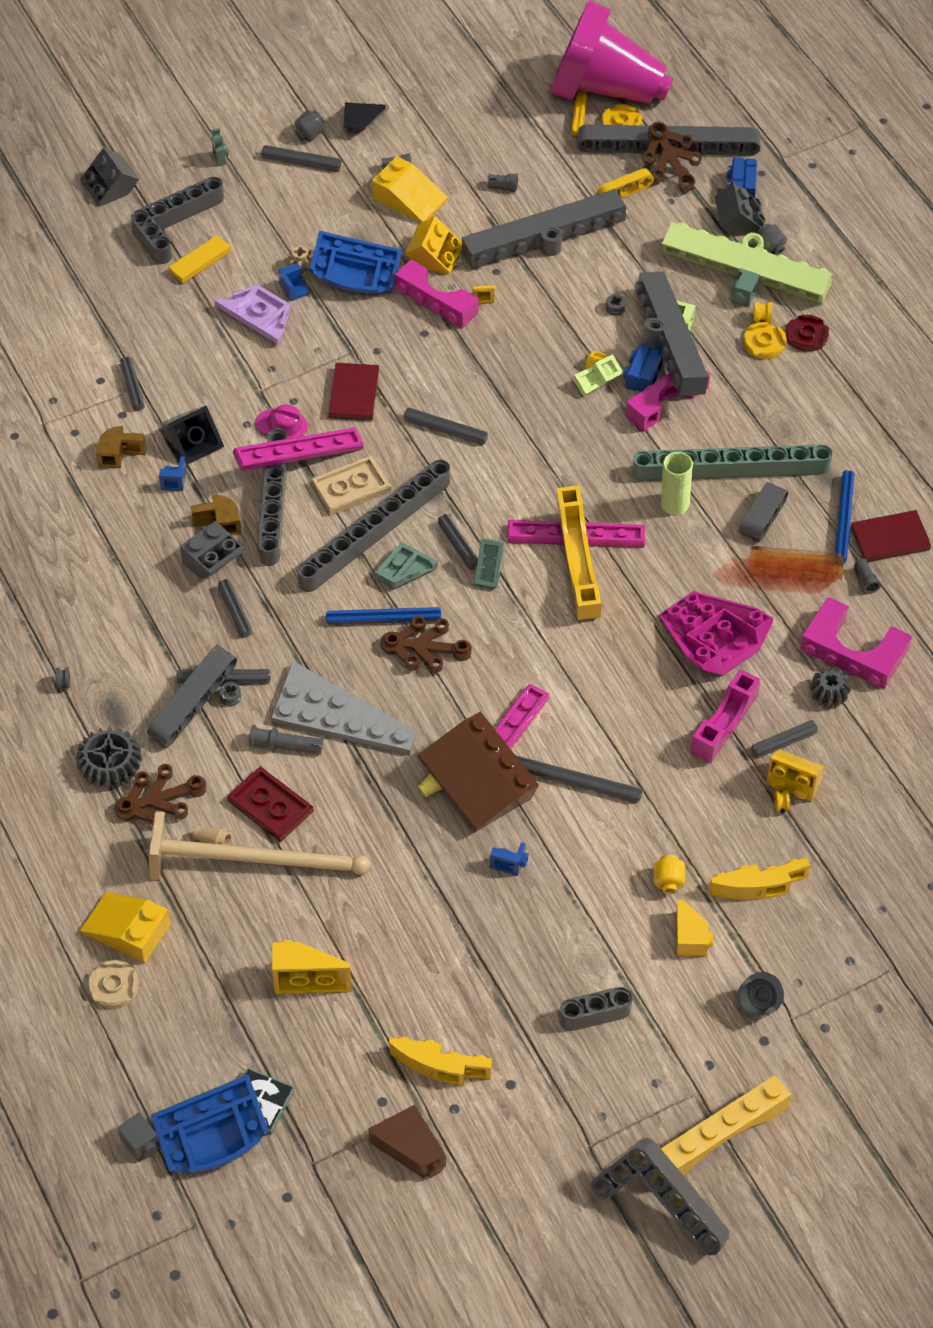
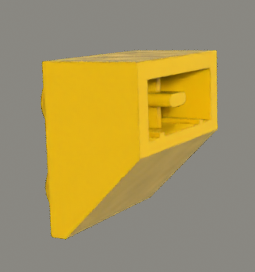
(434, 246)
(794, 774)

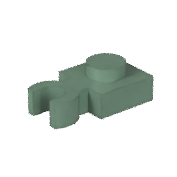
(218, 147)

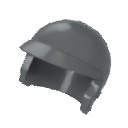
(760, 995)

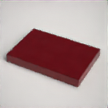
(354, 391)
(890, 536)
(270, 804)

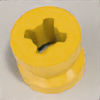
(762, 312)

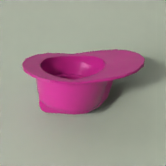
(283, 417)

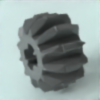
(830, 687)

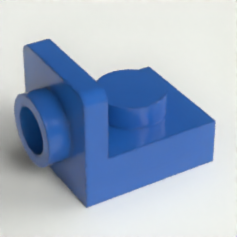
(508, 861)

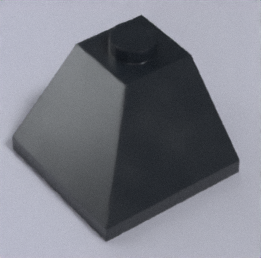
(362, 115)
(192, 434)

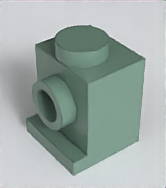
(745, 287)

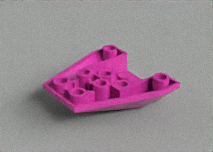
(716, 631)

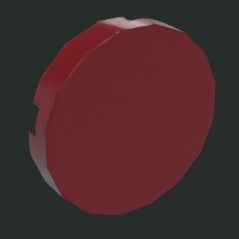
(807, 333)

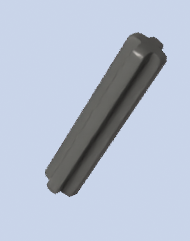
(132, 383)
(458, 541)
(235, 608)
(784, 738)

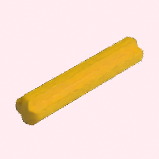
(579, 112)

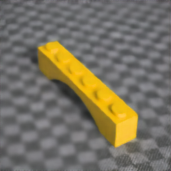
(577, 552)
(747, 1111)

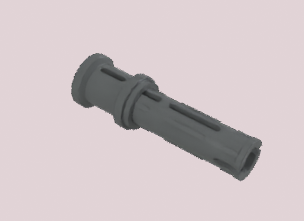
(274, 739)

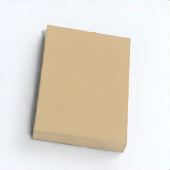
(350, 485)

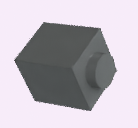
(139, 1137)

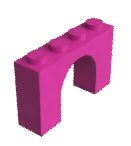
(873, 666)

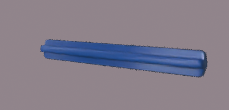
(844, 514)
(382, 615)

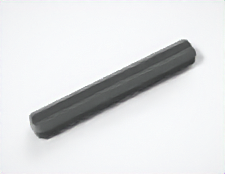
(301, 157)
(446, 425)
(235, 676)

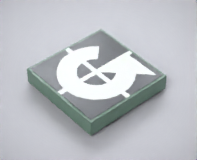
(272, 1096)

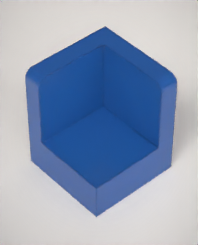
(292, 283)
(173, 477)

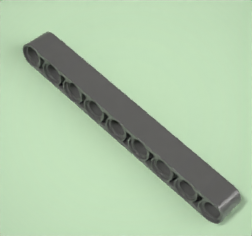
(636, 139)
(373, 525)

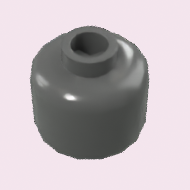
(309, 125)
(773, 238)

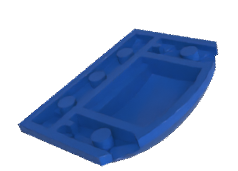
(355, 264)
(211, 1127)

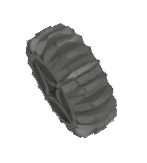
(122, 763)

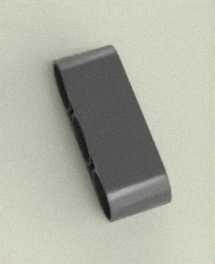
(763, 511)
(587, 1017)

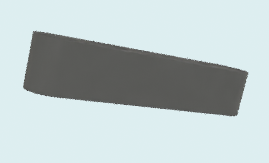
(192, 696)

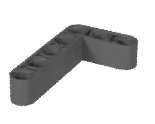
(152, 219)
(664, 1190)

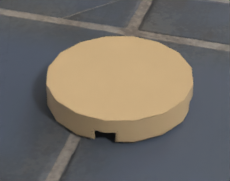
(113, 984)

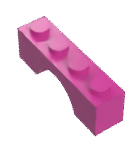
(455, 306)
(645, 407)
(716, 731)

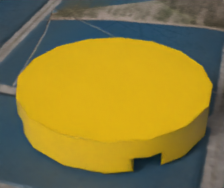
(621, 115)
(764, 340)

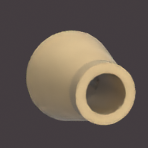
(212, 835)

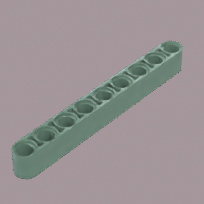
(739, 462)

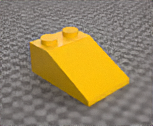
(407, 190)
(128, 925)
(307, 970)

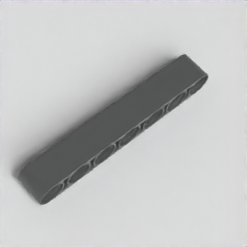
(272, 507)

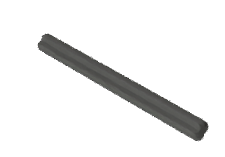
(581, 779)

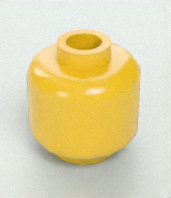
(669, 874)

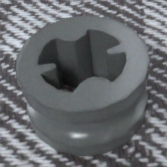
(615, 299)
(63, 677)
(230, 687)

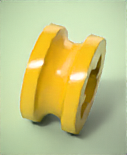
(781, 800)

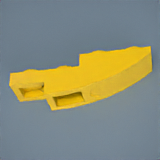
(751, 884)
(428, 1060)

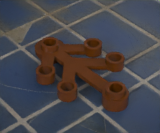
(671, 153)
(423, 644)
(157, 797)

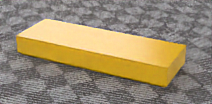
(200, 259)

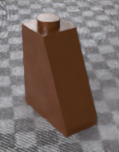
(409, 1142)

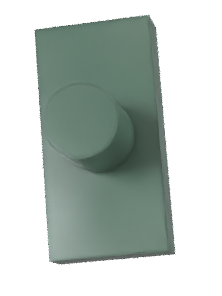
(489, 562)

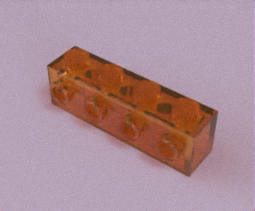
(795, 562)

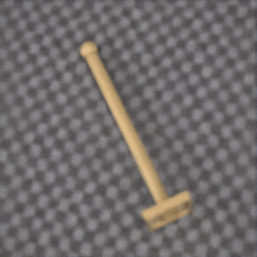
(160, 846)

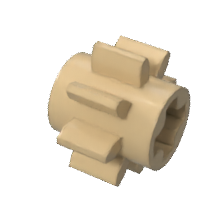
(301, 256)

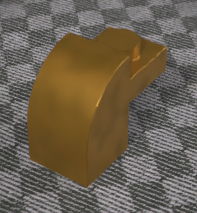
(115, 443)
(221, 510)

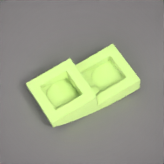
(597, 375)

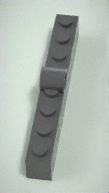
(544, 229)
(668, 330)

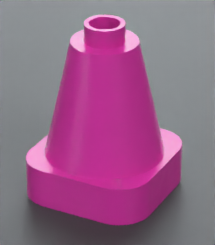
(608, 63)

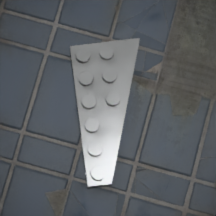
(325, 709)

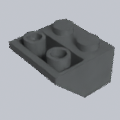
(109, 177)
(739, 211)
(210, 550)

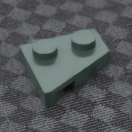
(404, 565)

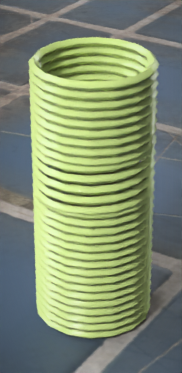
(676, 483)

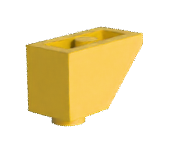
(691, 932)

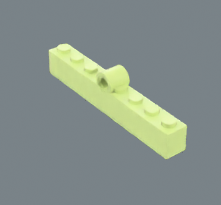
(728, 257)

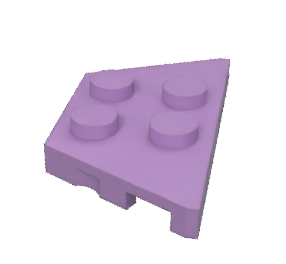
(258, 310)

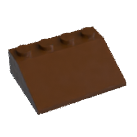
(478, 771)

